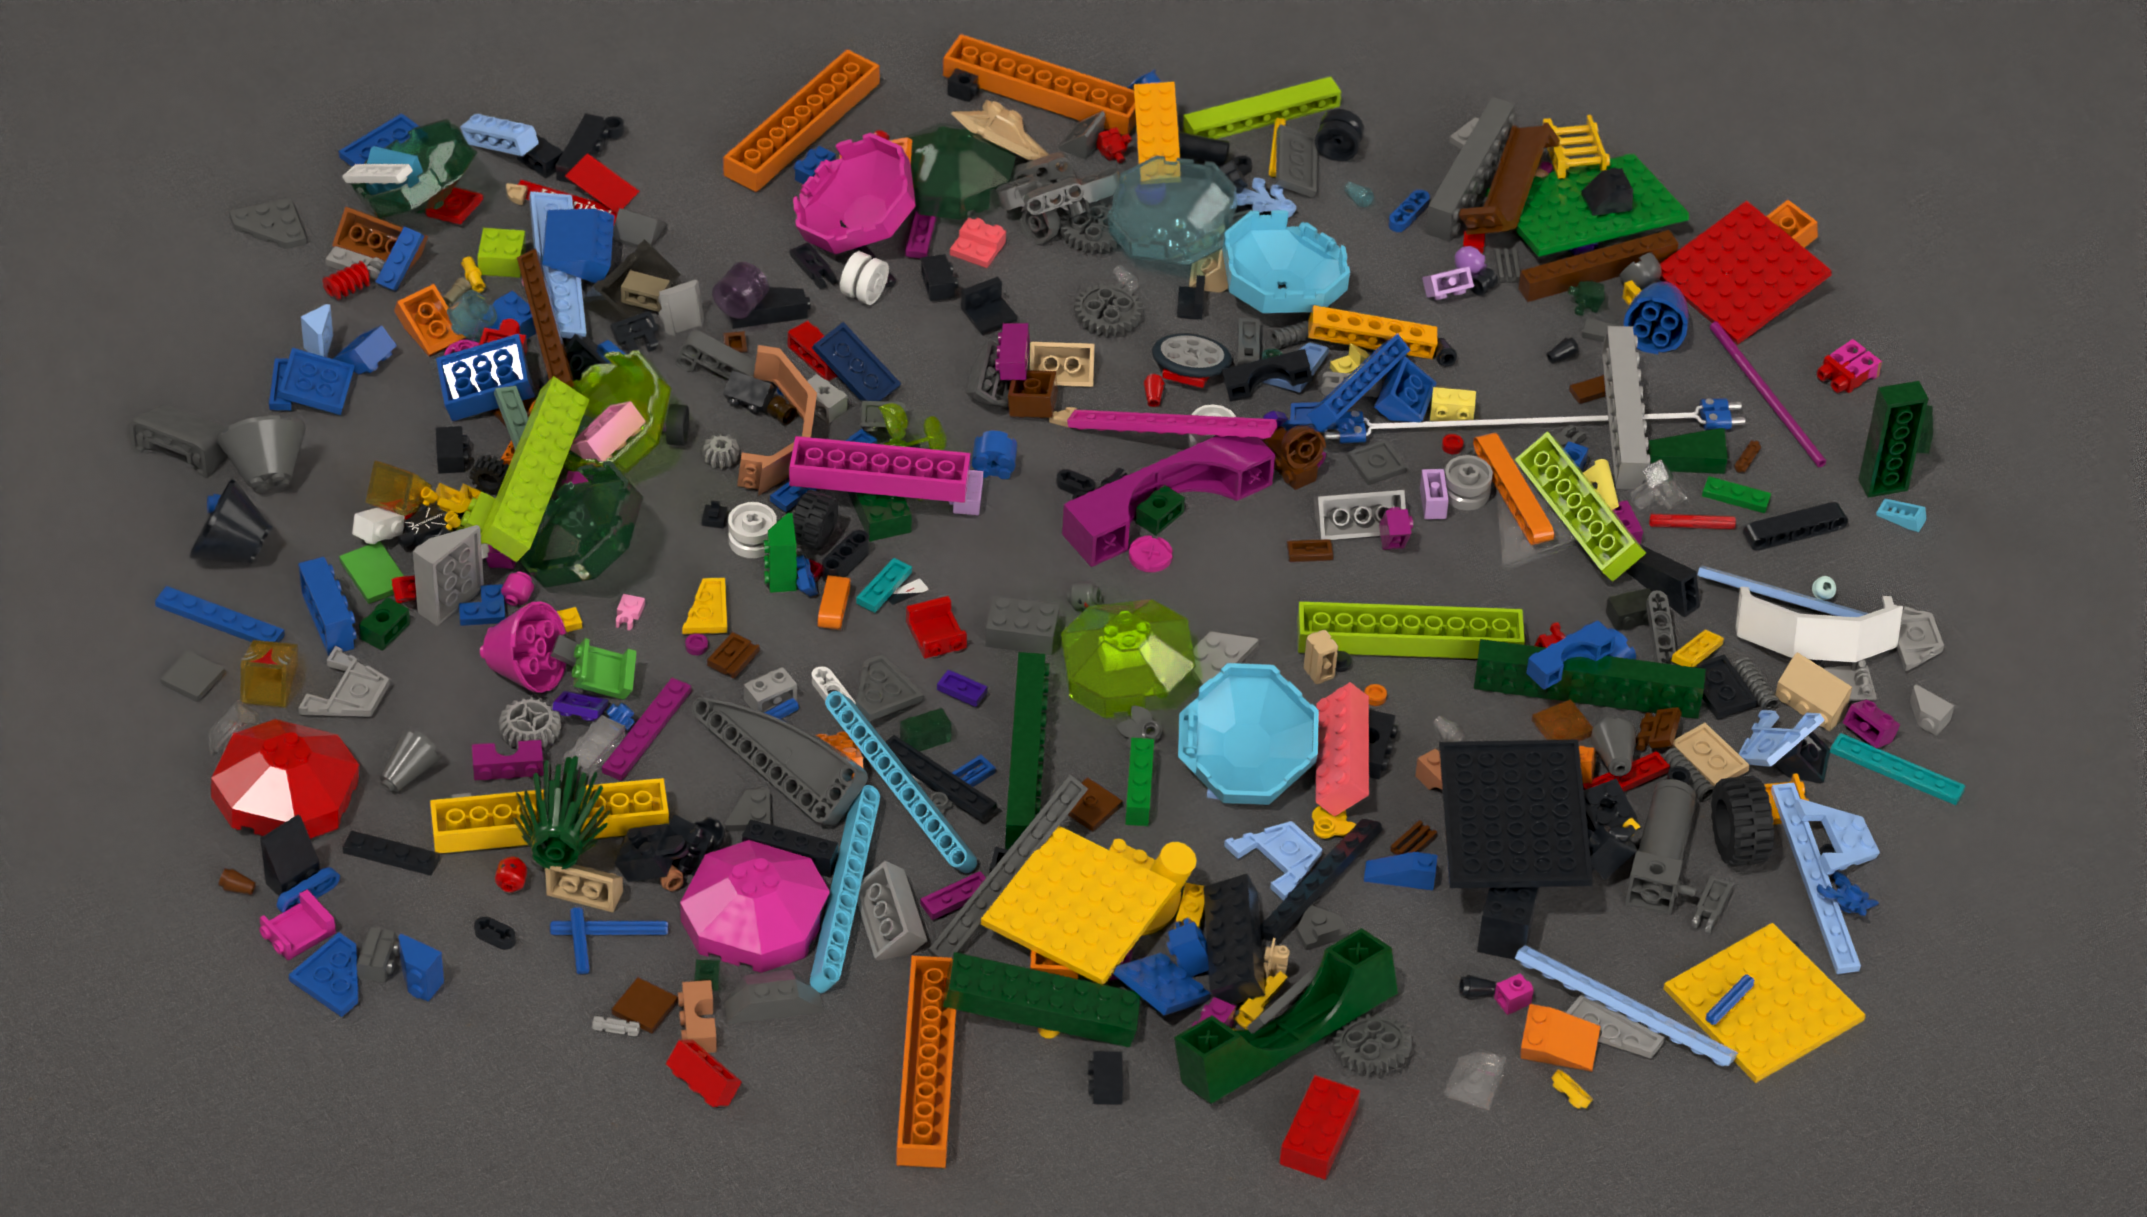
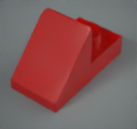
(404, 588)

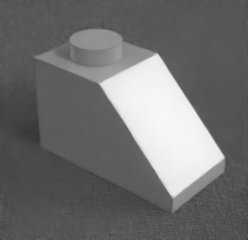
(1930, 710)

